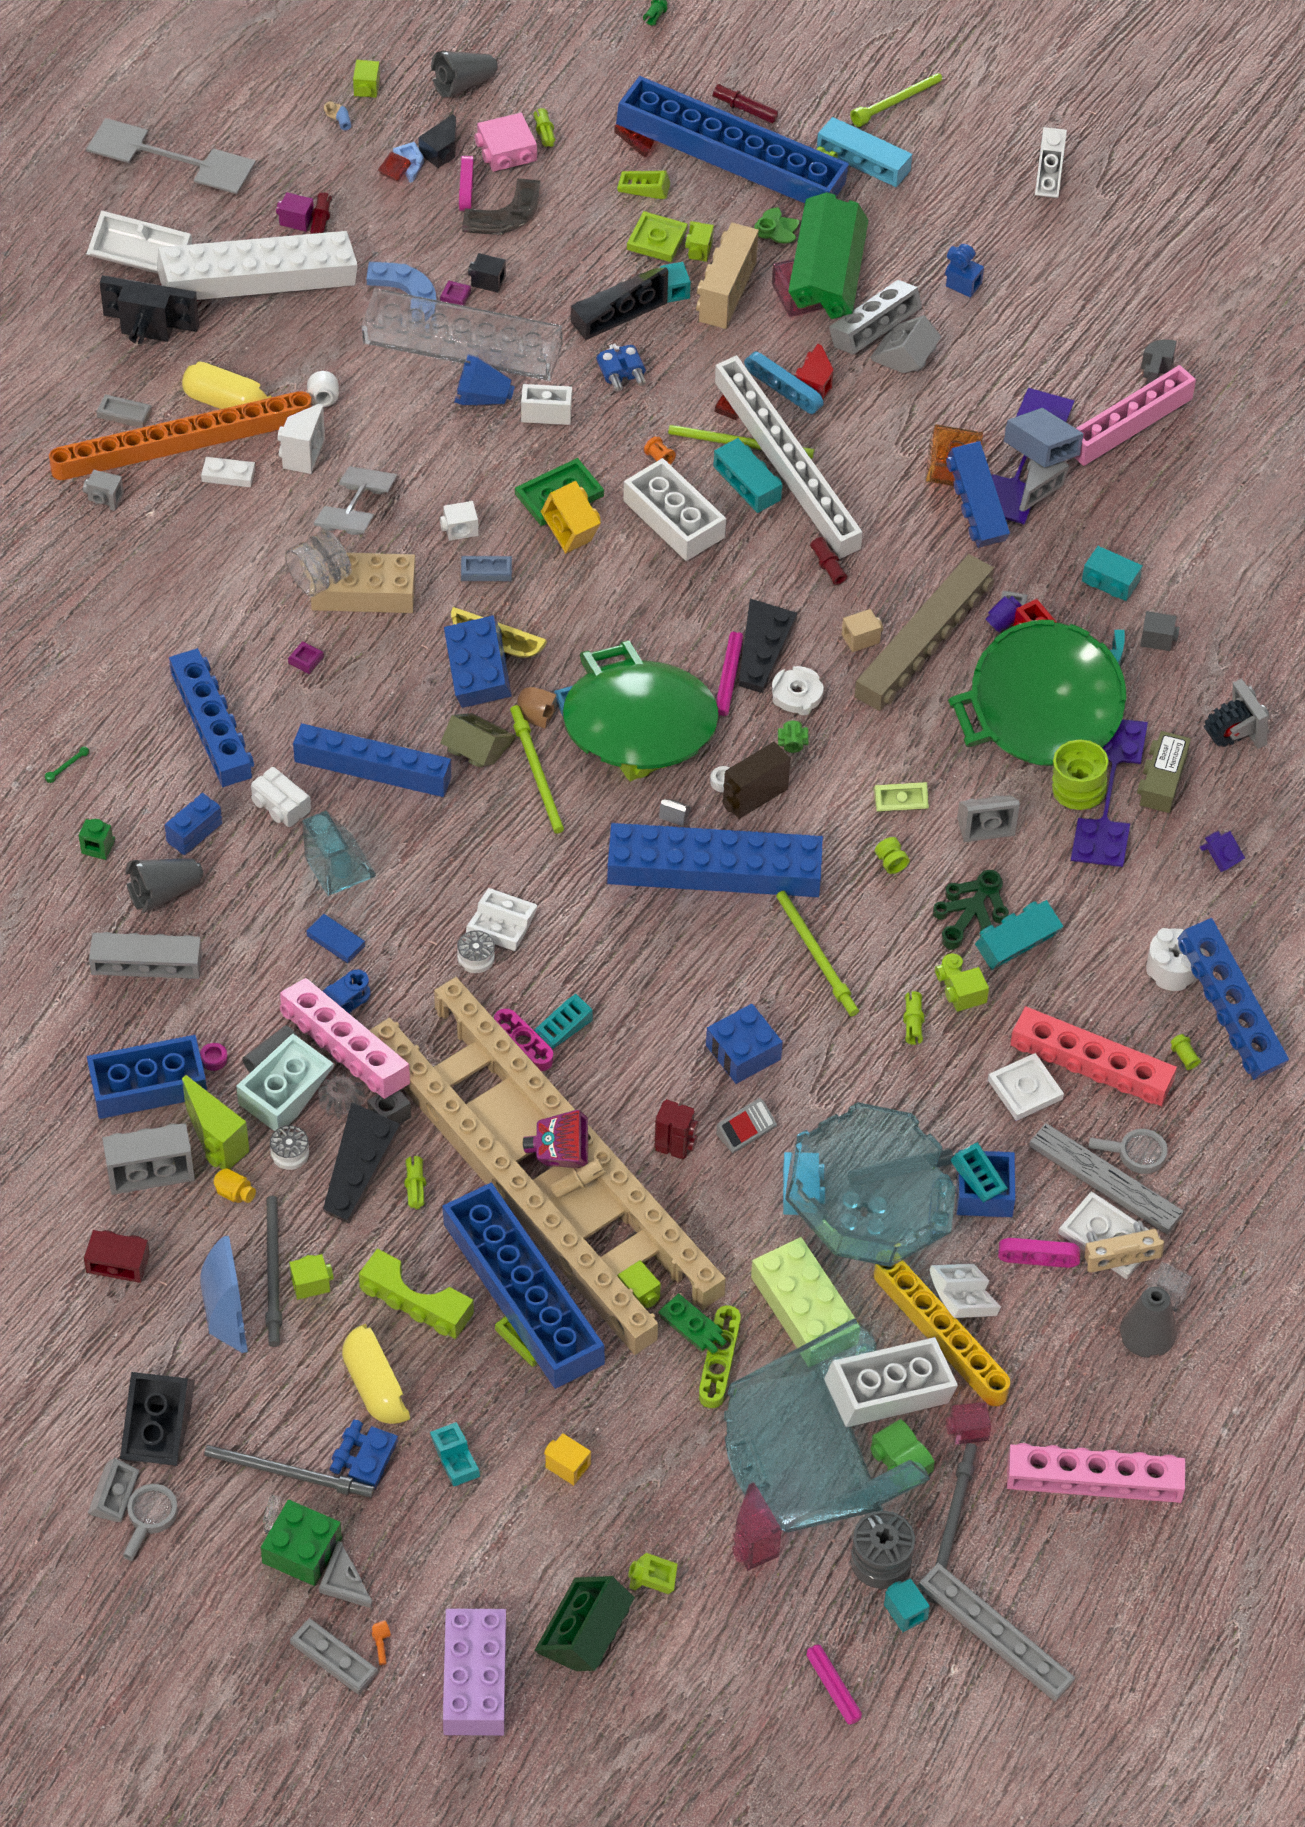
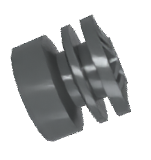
(880, 1563)

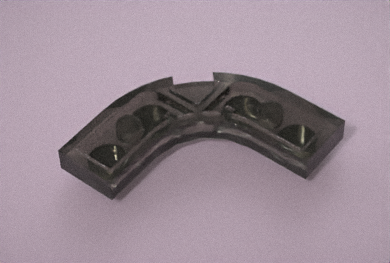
(507, 218)

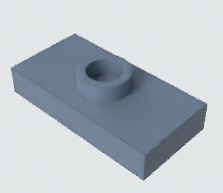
(486, 568)

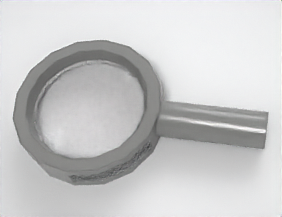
(1140, 1150)
(150, 1511)

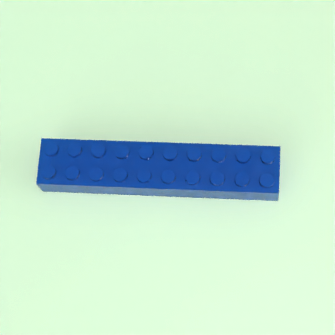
(729, 142)

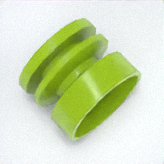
(1080, 774)

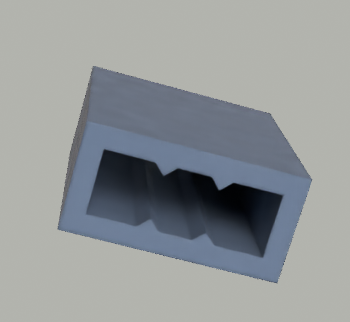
(1043, 437)

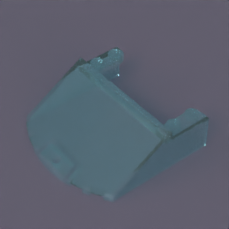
(794, 1441)

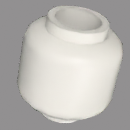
(323, 388)

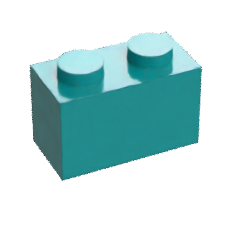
(1112, 573)

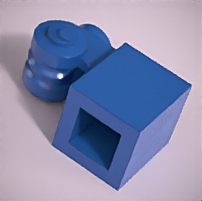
(963, 273)

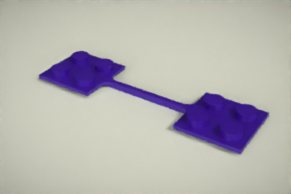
(1011, 489)
(1101, 839)

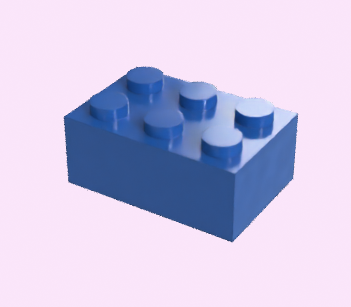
(477, 661)

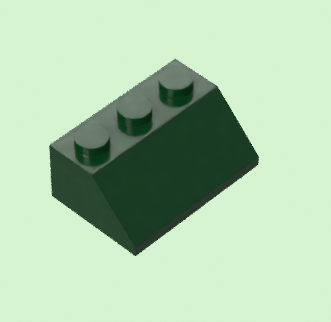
(585, 1622)

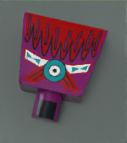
(560, 1140)

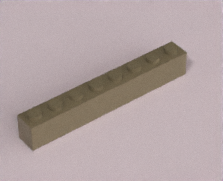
(924, 633)

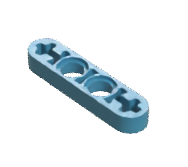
(783, 382)

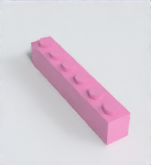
(1135, 413)

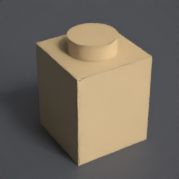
(861, 630)

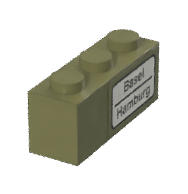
(1163, 771)

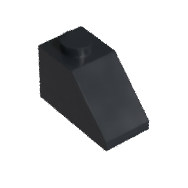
(439, 142)

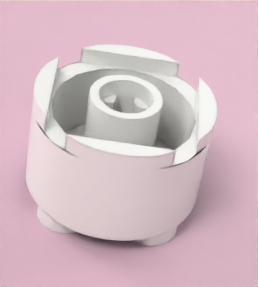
(1167, 963)

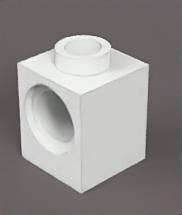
(459, 520)

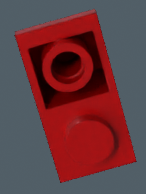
(817, 371)

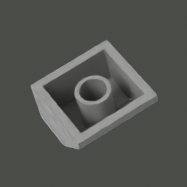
(907, 345)
(988, 818)

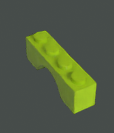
(444, 1311)

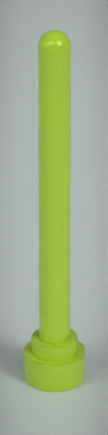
(862, 115)

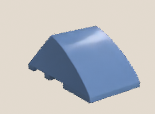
(222, 1296)

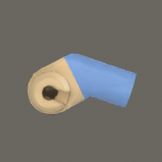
(338, 113)

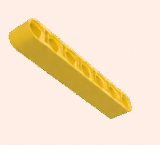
(948, 1338)

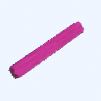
(729, 673)

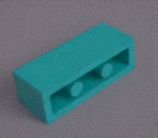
(748, 475)
(1018, 934)

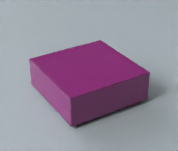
(455, 293)
(305, 657)

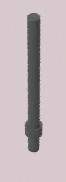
(273, 1317)
(964, 1474)
(344, 1484)

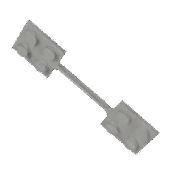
(218, 170)
(348, 519)

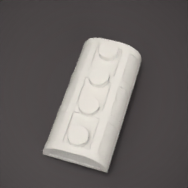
(132, 241)

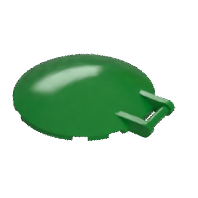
(1043, 689)
(638, 710)

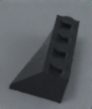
(620, 303)

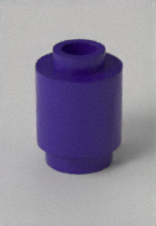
(1003, 614)

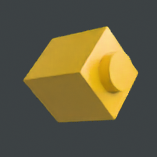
(567, 1458)

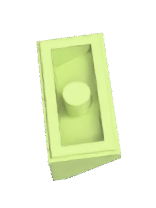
(901, 796)

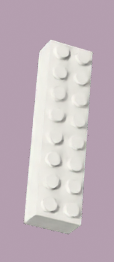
(259, 265)

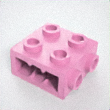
(506, 142)

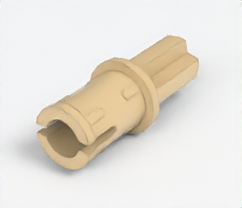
(578, 1178)

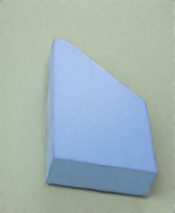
(414, 155)

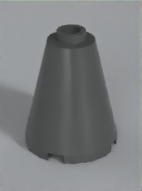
(461, 71)
(160, 880)
(1149, 1324)

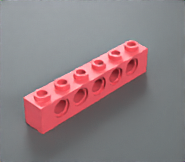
(1107, 1056)

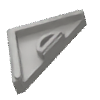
(343, 1580)

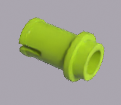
(1186, 1053)

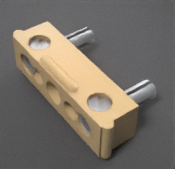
(1122, 1250)

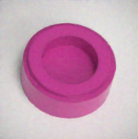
(213, 1056)

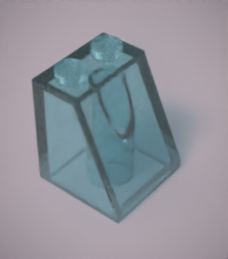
(334, 854)

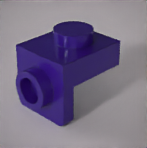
(1223, 849)

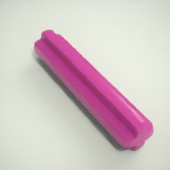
(834, 1684)

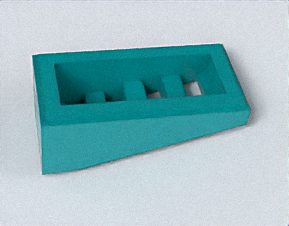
(576, 1010)
(975, 1152)

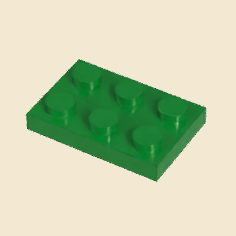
(536, 491)

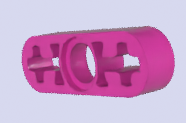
(466, 182)
(522, 1028)
(1039, 1252)

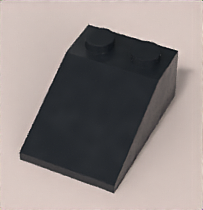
(156, 1418)

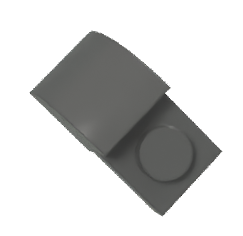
(1158, 358)

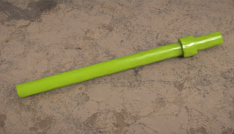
(719, 437)
(523, 731)
(840, 989)

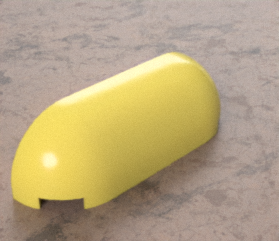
(219, 386)
(514, 641)
(373, 1376)

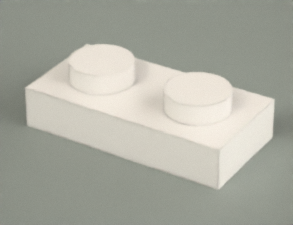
(228, 472)

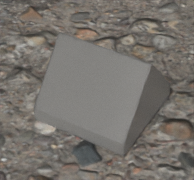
(674, 811)

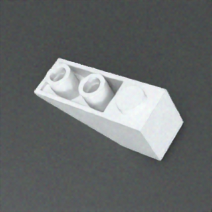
(1050, 162)

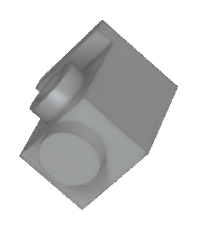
(104, 488)

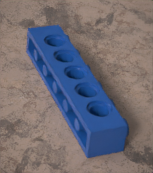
(211, 718)
(1233, 984)

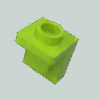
(653, 1573)

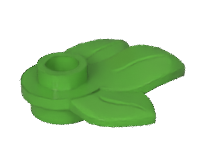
(776, 227)

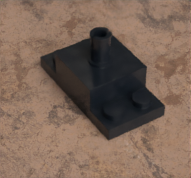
(148, 308)

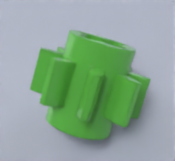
(793, 736)

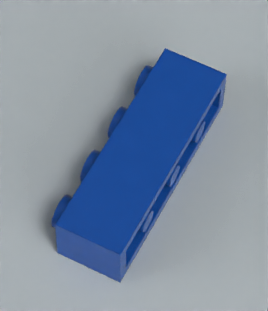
(978, 494)

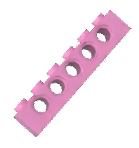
(345, 1038)
(1082, 1481)

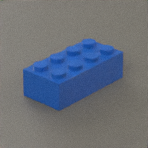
(144, 1075)

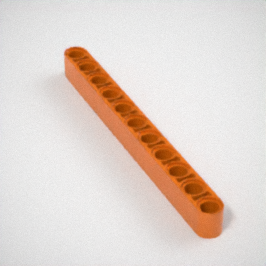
(176, 436)

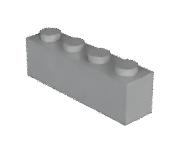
(145, 955)

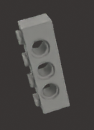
(875, 317)

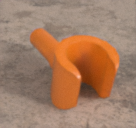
(379, 1632)

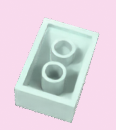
(283, 1083)

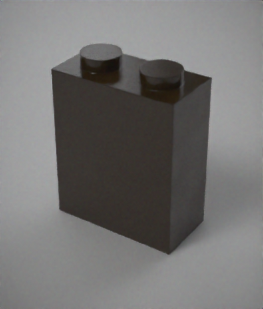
(756, 780)

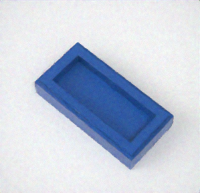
(335, 938)

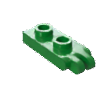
(692, 1324)

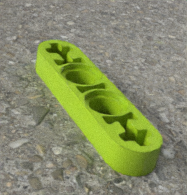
(721, 1357)

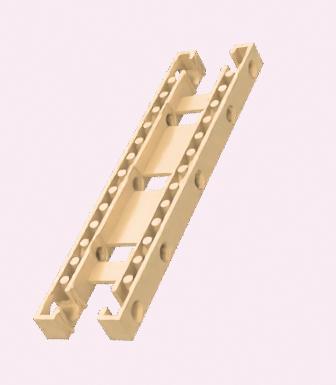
(490, 1140)

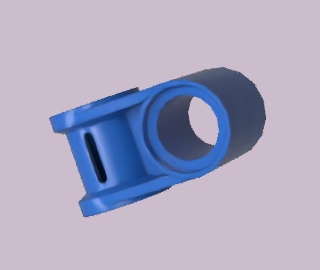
(347, 994)

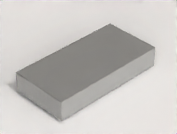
(124, 411)

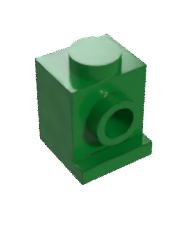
(98, 832)

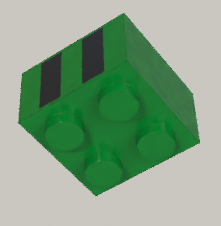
(301, 1542)

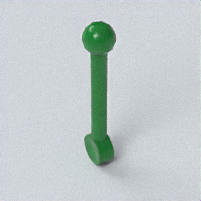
(50, 777)

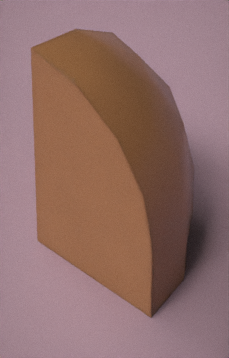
(537, 706)

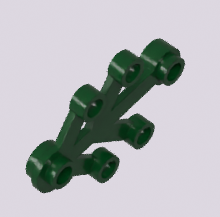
(971, 906)

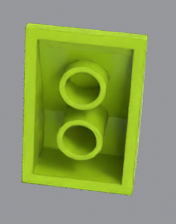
(217, 1127)

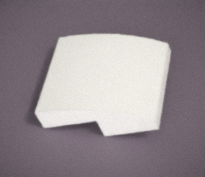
(502, 918)
(963, 1290)

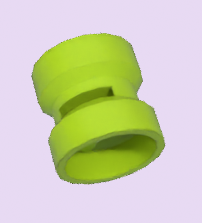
(893, 858)

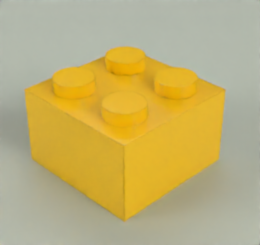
(571, 516)

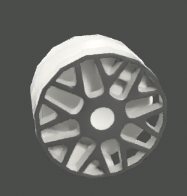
(476, 953)
(289, 1148)

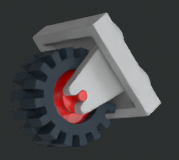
(1239, 718)

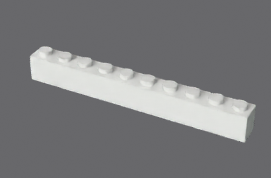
(788, 457)

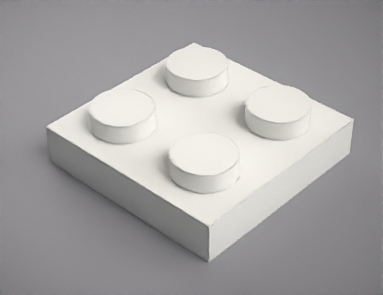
(1025, 1086)

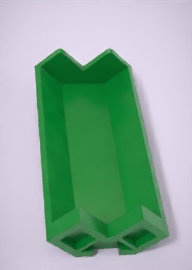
(829, 254)

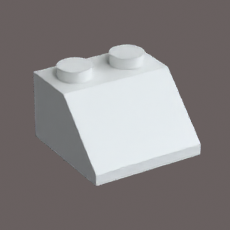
(302, 439)

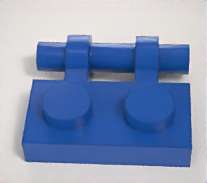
(372, 1456)

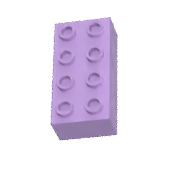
(474, 1672)

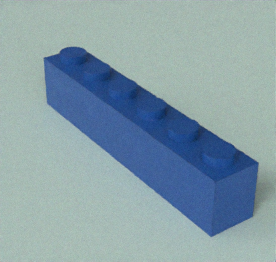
(372, 760)

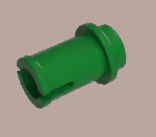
(654, 12)

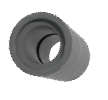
(263, 1050)

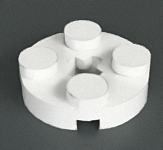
(793, 701)

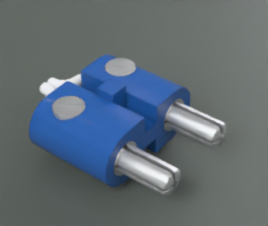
(621, 364)

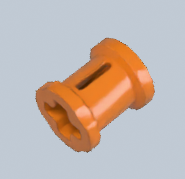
(658, 450)

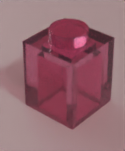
(969, 1423)

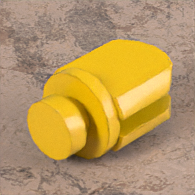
(234, 1186)

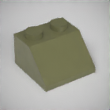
(476, 739)

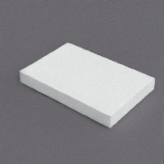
(1104, 1219)

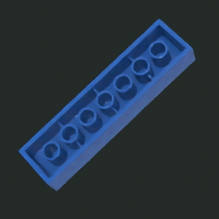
(714, 860)
(523, 1285)

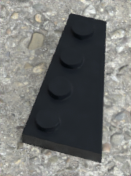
(764, 641)
(360, 1155)

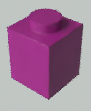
(295, 211)

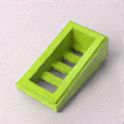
(657, 187)

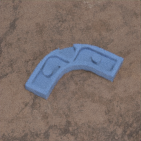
(401, 277)

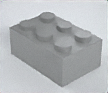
(148, 1158)

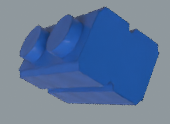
(193, 824)

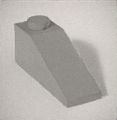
(1042, 482)

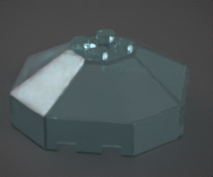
(875, 1162)

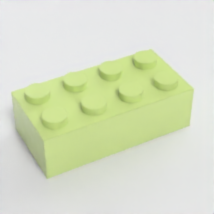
(799, 1292)

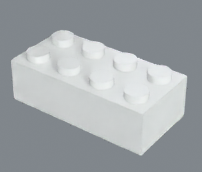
(674, 509)
(890, 1382)

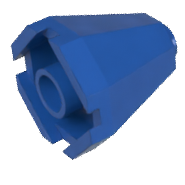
(482, 384)

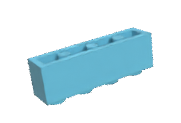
(865, 152)

